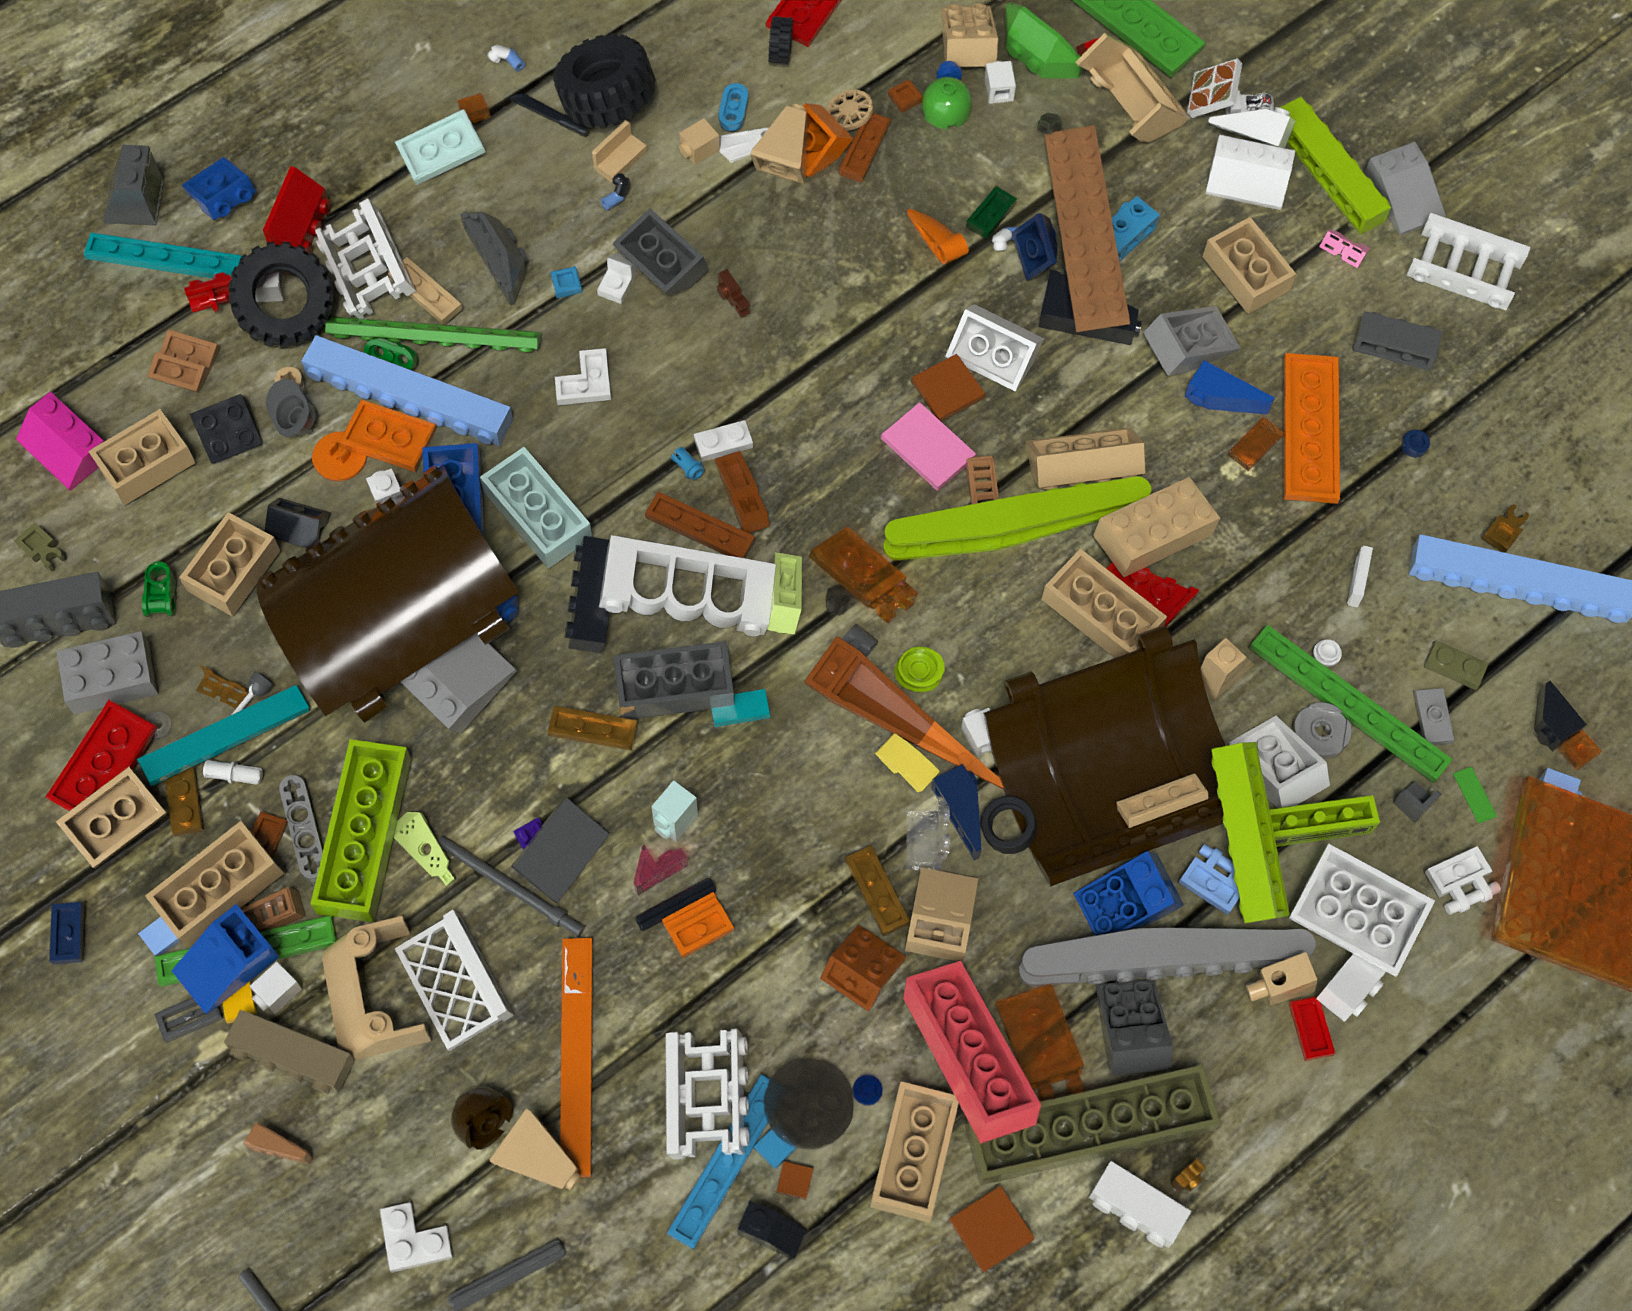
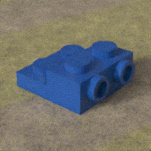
(219, 188)

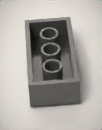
(55, 609)
(674, 680)

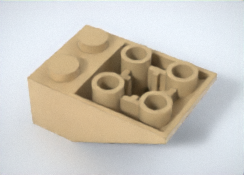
(969, 35)
(942, 915)

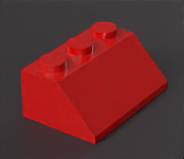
(297, 211)

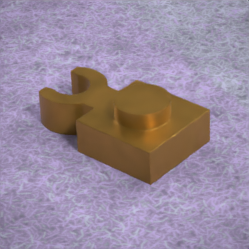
(1505, 530)
(1189, 1177)

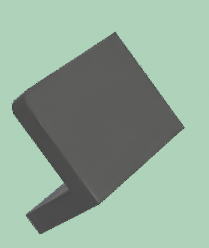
(1415, 801)

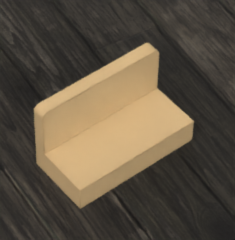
(617, 152)

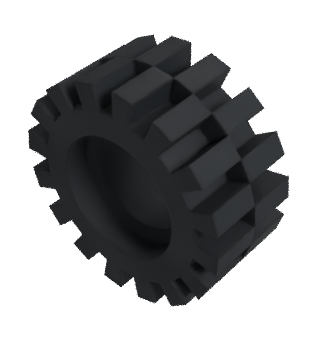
(780, 40)

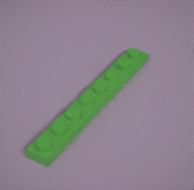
(423, 333)
(1354, 705)

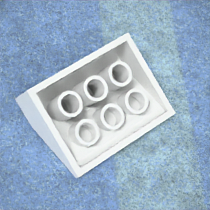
(1361, 909)

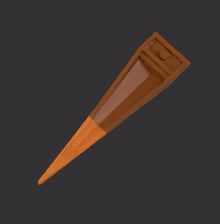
(861, 688)

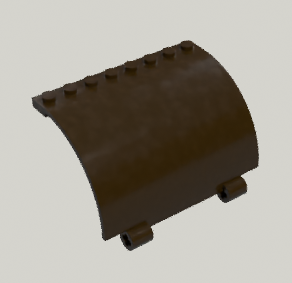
(386, 596)
(1101, 739)

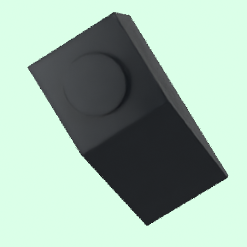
(1555, 718)
(771, 1230)

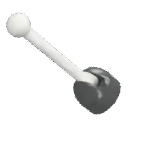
(257, 687)

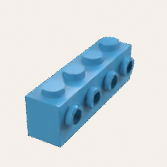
(1133, 225)

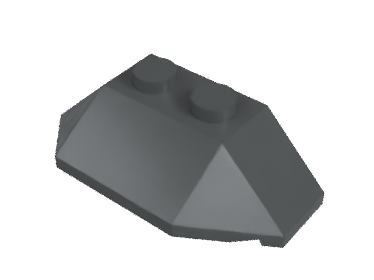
(497, 251)

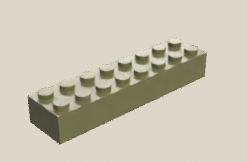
(1101, 1125)

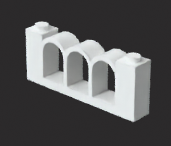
(756, 591)

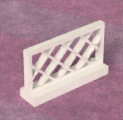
(472, 962)

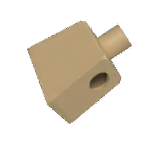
(1294, 973)

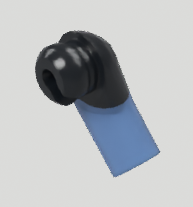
(619, 193)

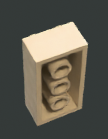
(1156, 526)
(1101, 604)
(212, 882)
(915, 1152)

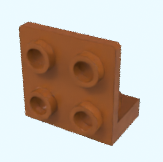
(862, 967)

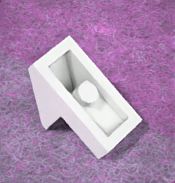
(618, 278)

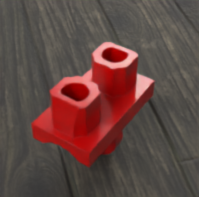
(209, 293)

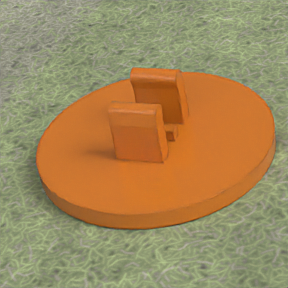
(336, 462)

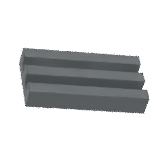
(188, 1028)

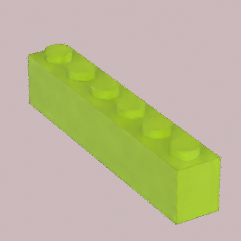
(1335, 169)
(1250, 832)

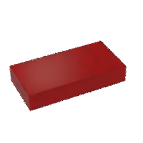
(1311, 1028)

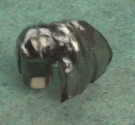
(839, 600)

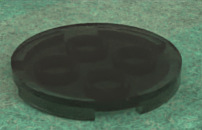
(808, 1103)

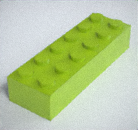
(361, 831)

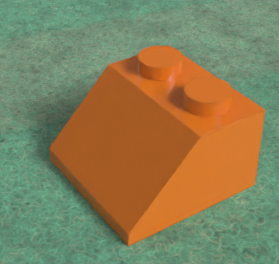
(824, 140)

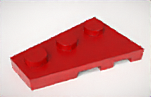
(1160, 592)

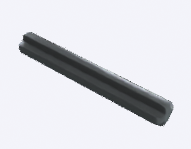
(506, 1276)

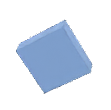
(158, 937)

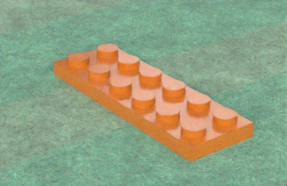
(1311, 428)

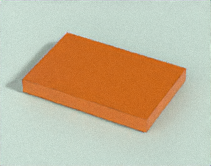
(387, 435)

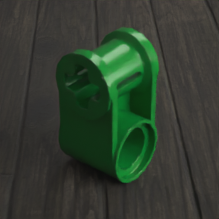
(159, 596)

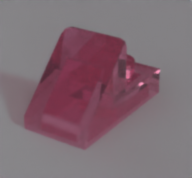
(652, 873)

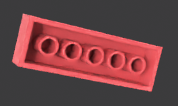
(971, 1052)

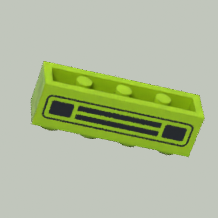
(1324, 820)

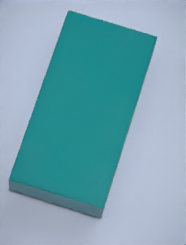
(746, 708)

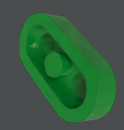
(391, 352)

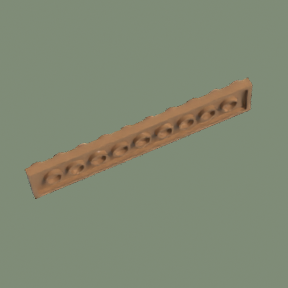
(1086, 229)

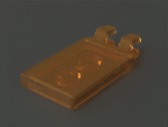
(864, 573)
(1042, 1041)

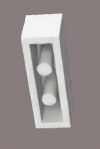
(1139, 1205)

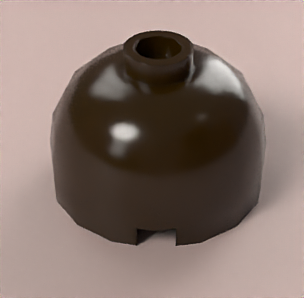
(479, 1116)

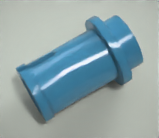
(692, 468)

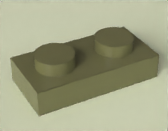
(1456, 665)

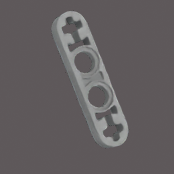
(303, 828)

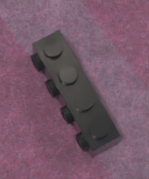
(589, 621)

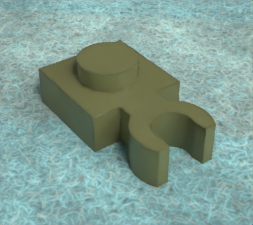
(38, 545)

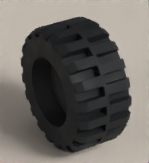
(604, 80)
(280, 259)

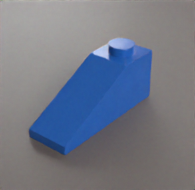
(1224, 392)

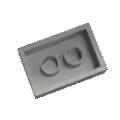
(107, 670)

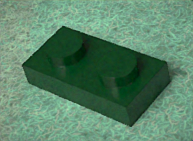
(991, 212)

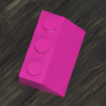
(59, 440)

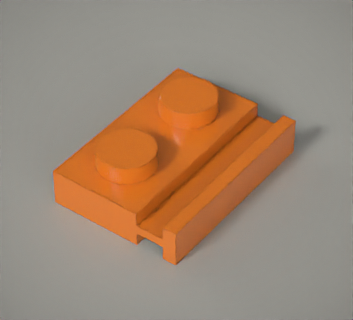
(698, 925)

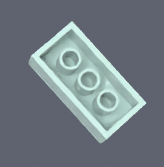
(535, 507)

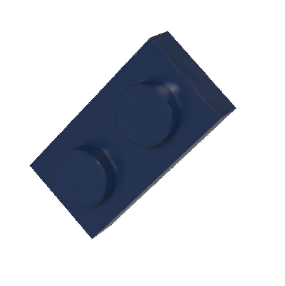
(66, 933)

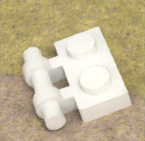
(1459, 872)

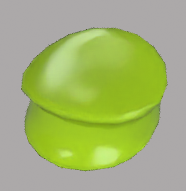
(919, 669)

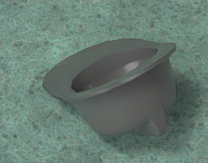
(289, 409)

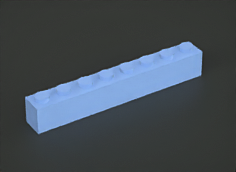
(407, 391)
(1522, 578)

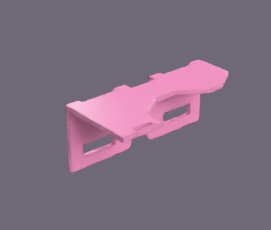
(1347, 251)

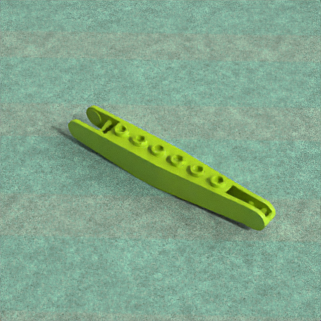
(1008, 520)

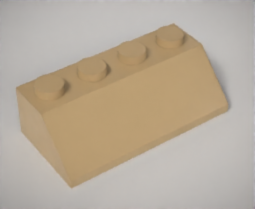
(1086, 457)

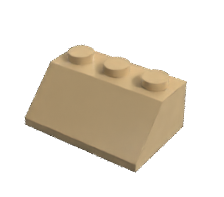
(142, 457)

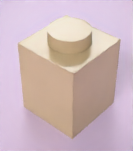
(699, 141)

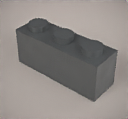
(1397, 340)

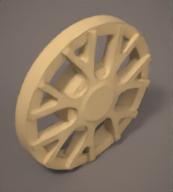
(850, 109)

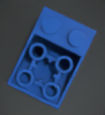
(1129, 896)
(224, 959)

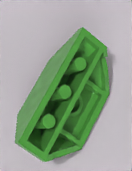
(1038, 45)

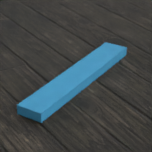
(719, 1176)

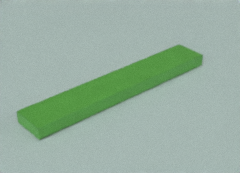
(284, 940)

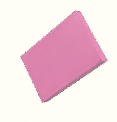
(928, 446)

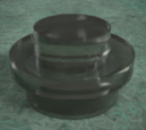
(1050, 123)

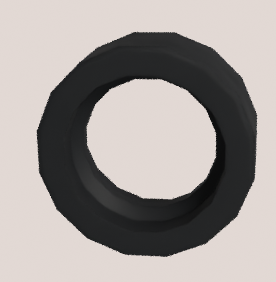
(999, 805)

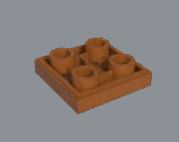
(948, 387)
(991, 1229)

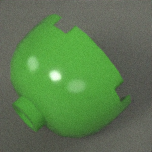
(947, 102)

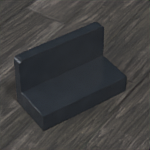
(294, 522)

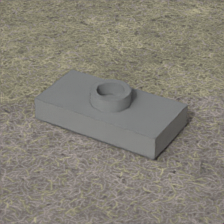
(1434, 716)

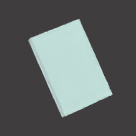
(440, 147)

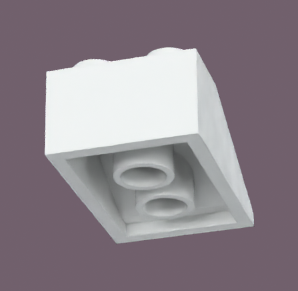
(1288, 764)

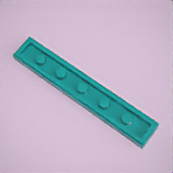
(159, 256)
(223, 735)

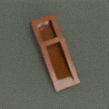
(742, 492)

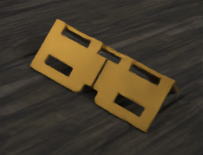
(217, 688)

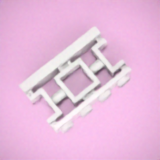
(382, 250)
(681, 1093)

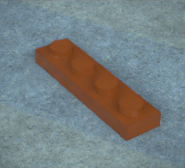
(699, 526)

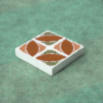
(1214, 88)

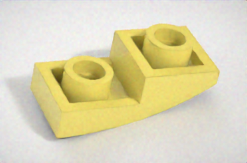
(908, 761)

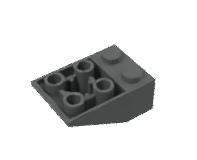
(1134, 1027)

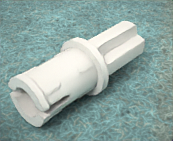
(232, 772)

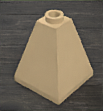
(784, 146)
(536, 1154)

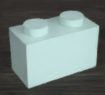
(674, 812)

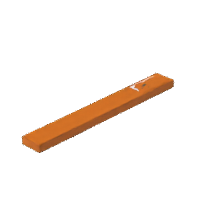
(577, 1052)

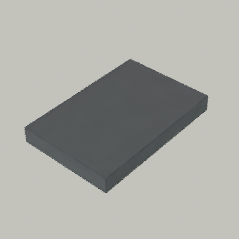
(560, 850)

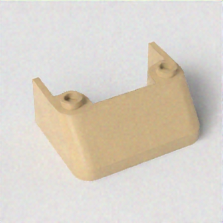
(1135, 87)
(355, 1031)

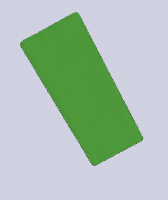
(1474, 795)

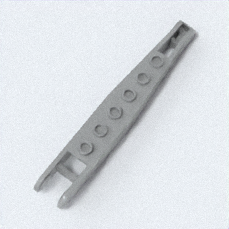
(1160, 953)

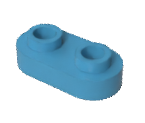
(733, 109)

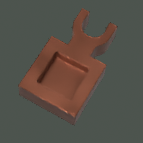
(731, 291)

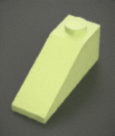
(787, 594)

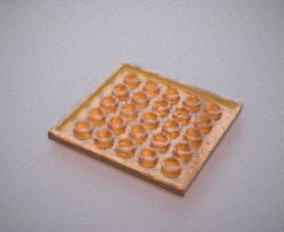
(1569, 884)

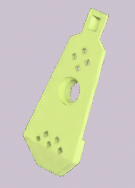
(416, 838)

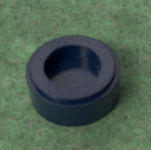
(1415, 443)

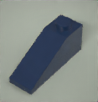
(961, 795)

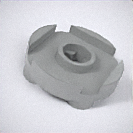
(1335, 723)

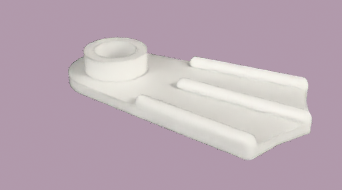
(740, 144)

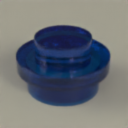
(867, 1090)

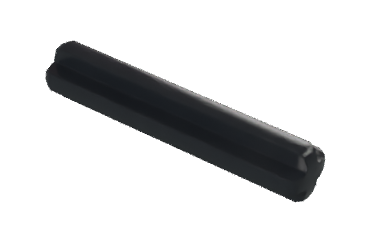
(655, 914)

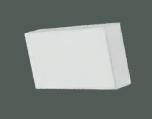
(1359, 576)

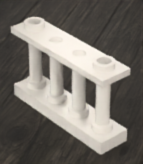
(1475, 241)

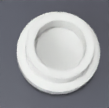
(1327, 653)

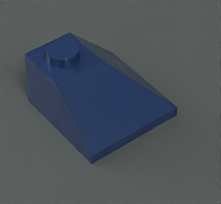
(1036, 245)

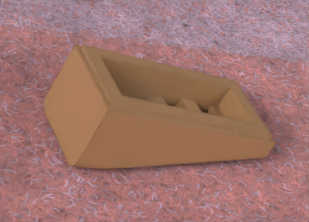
(981, 468)
(287, 915)
(268, 1142)

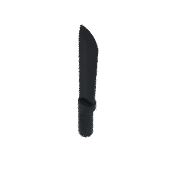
(542, 109)

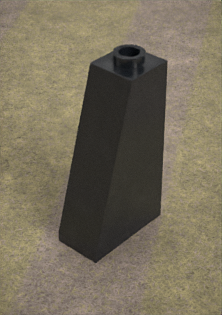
(1058, 314)

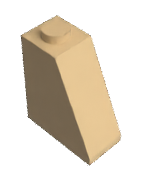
(1223, 668)

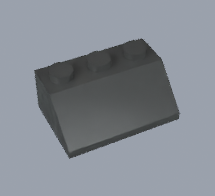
(661, 253)

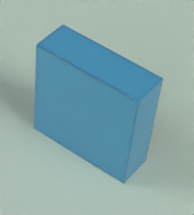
(566, 282)
(773, 1149)

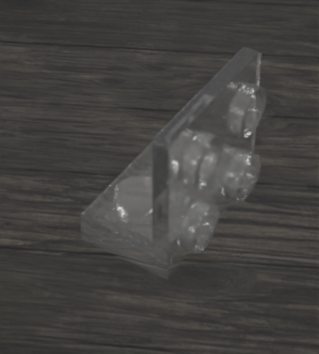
(926, 838)

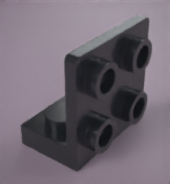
(226, 429)

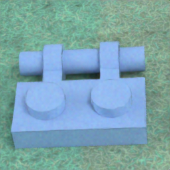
(1209, 883)

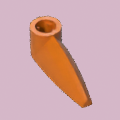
(938, 237)

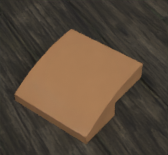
(183, 361)

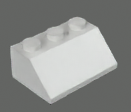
(1250, 172)
(994, 347)

